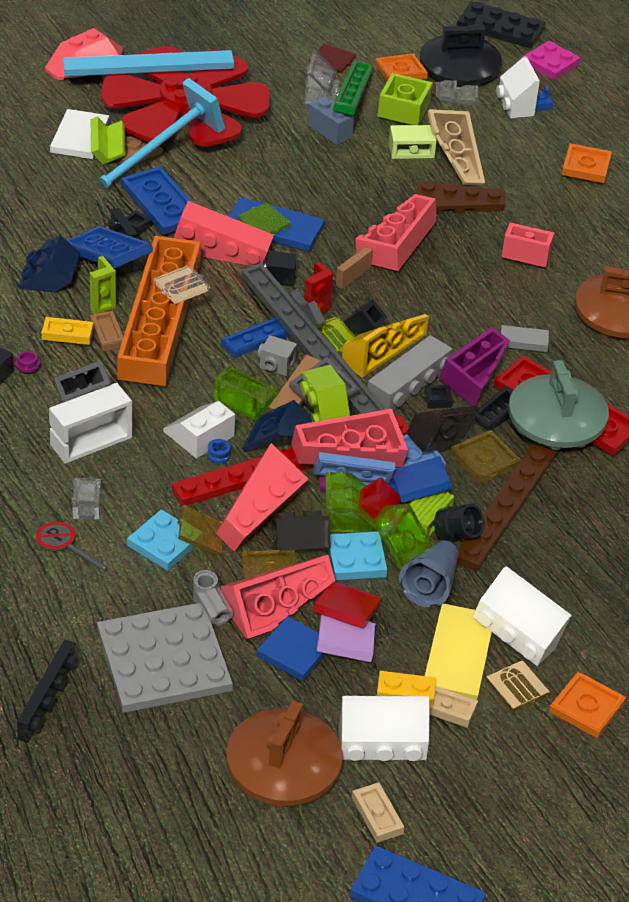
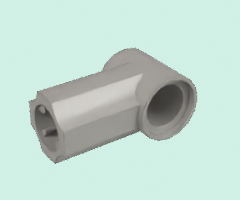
(211, 597)

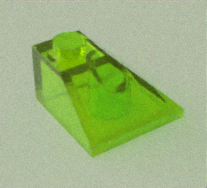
(401, 533)

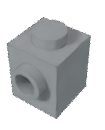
(277, 355)

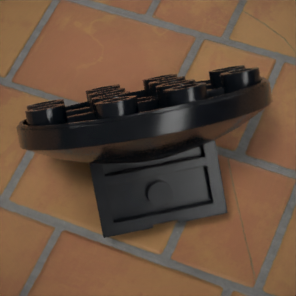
(461, 56)

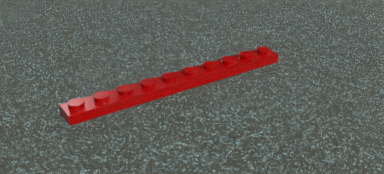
(233, 477)

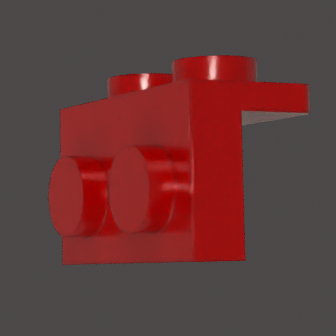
(319, 287)

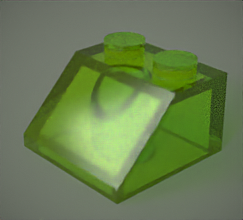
(342, 504)

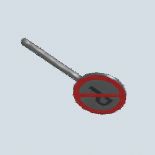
(58, 536)

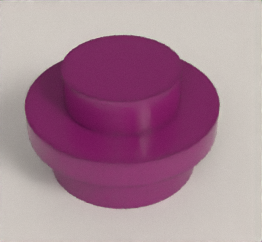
(27, 362)

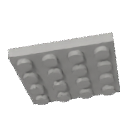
(163, 657)

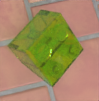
(243, 392)

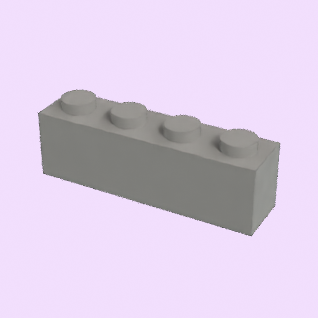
(409, 373)

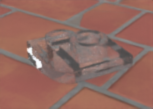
(449, 92)

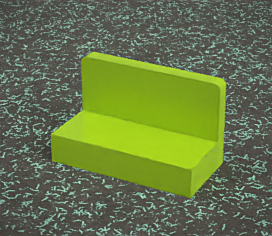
(107, 141)
(102, 287)

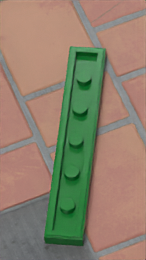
(353, 88)

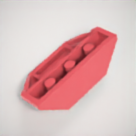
(83, 45)

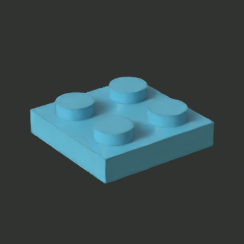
(159, 540)
(357, 556)

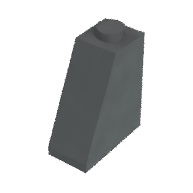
(82, 380)

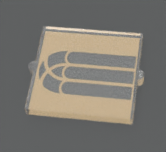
(181, 284)

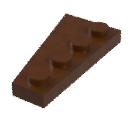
(462, 197)

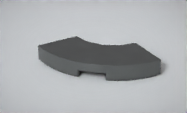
(310, 309)

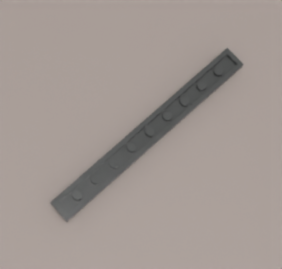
(304, 331)

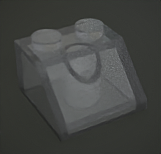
(320, 80)

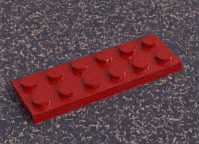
(617, 429)

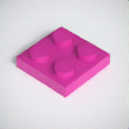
(552, 60)

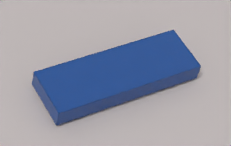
(252, 337)

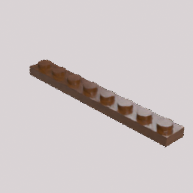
(507, 505)

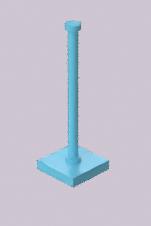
(201, 105)

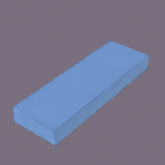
(362, 468)

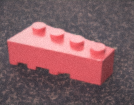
(399, 232)
(223, 236)
(361, 435)
(263, 495)

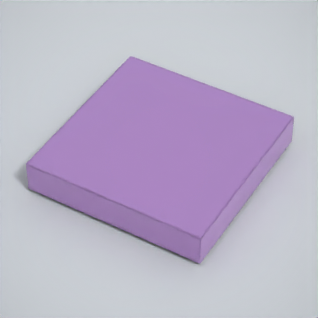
(345, 639)

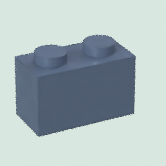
(330, 123)

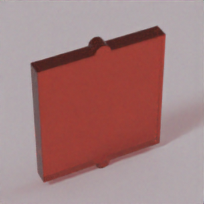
(337, 57)

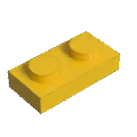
(67, 330)
(406, 685)

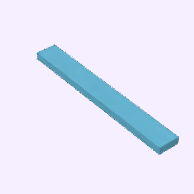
(148, 63)

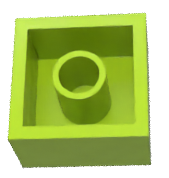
(404, 99)

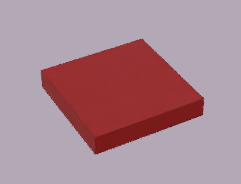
(347, 604)

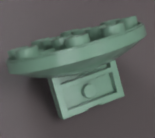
(558, 409)

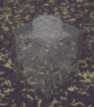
(86, 498)

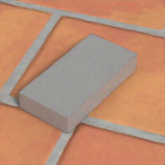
(526, 338)

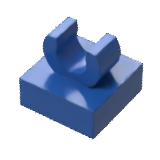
(544, 100)

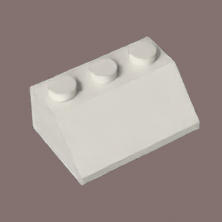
(522, 616)
(384, 727)

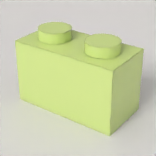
(412, 141)

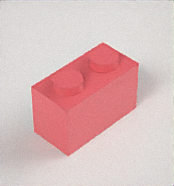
(527, 245)

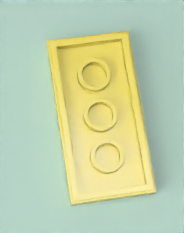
(458, 651)

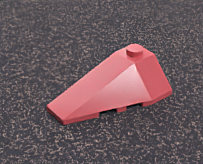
(270, 597)

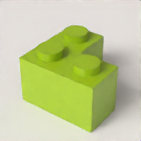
(325, 393)

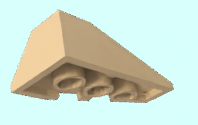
(458, 141)

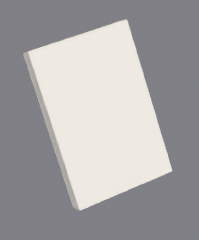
(74, 134)

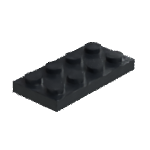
(503, 24)

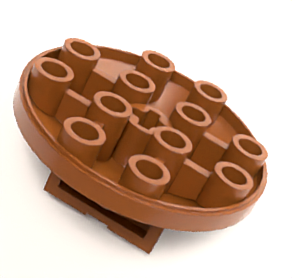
(604, 302)
(284, 756)

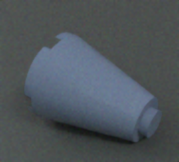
(430, 574)

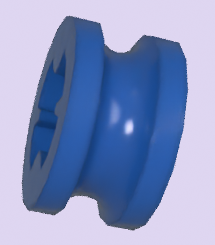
(219, 451)

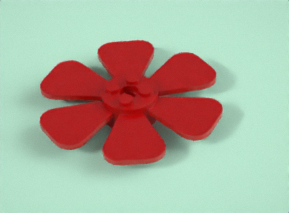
(147, 123)

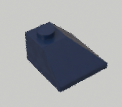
(276, 427)

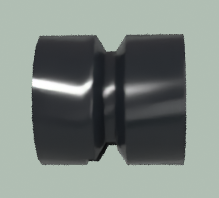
(459, 522)

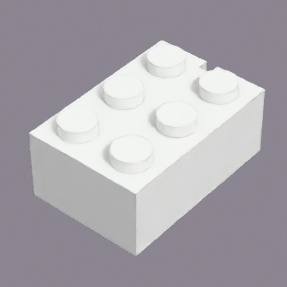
(90, 422)

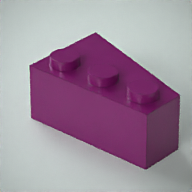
(474, 365)

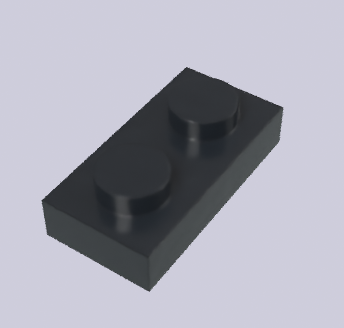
(121, 224)

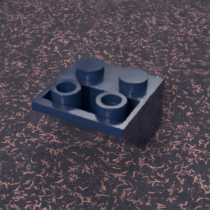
(50, 266)

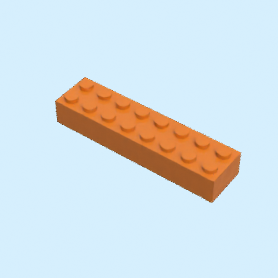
(154, 319)

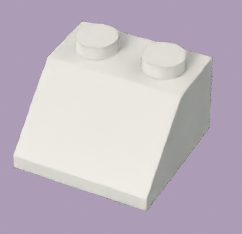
(519, 89)
(202, 426)

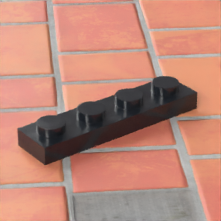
(44, 694)

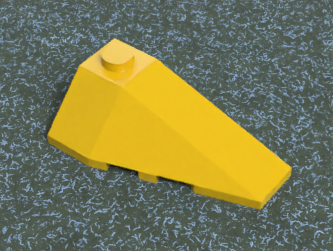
(379, 345)

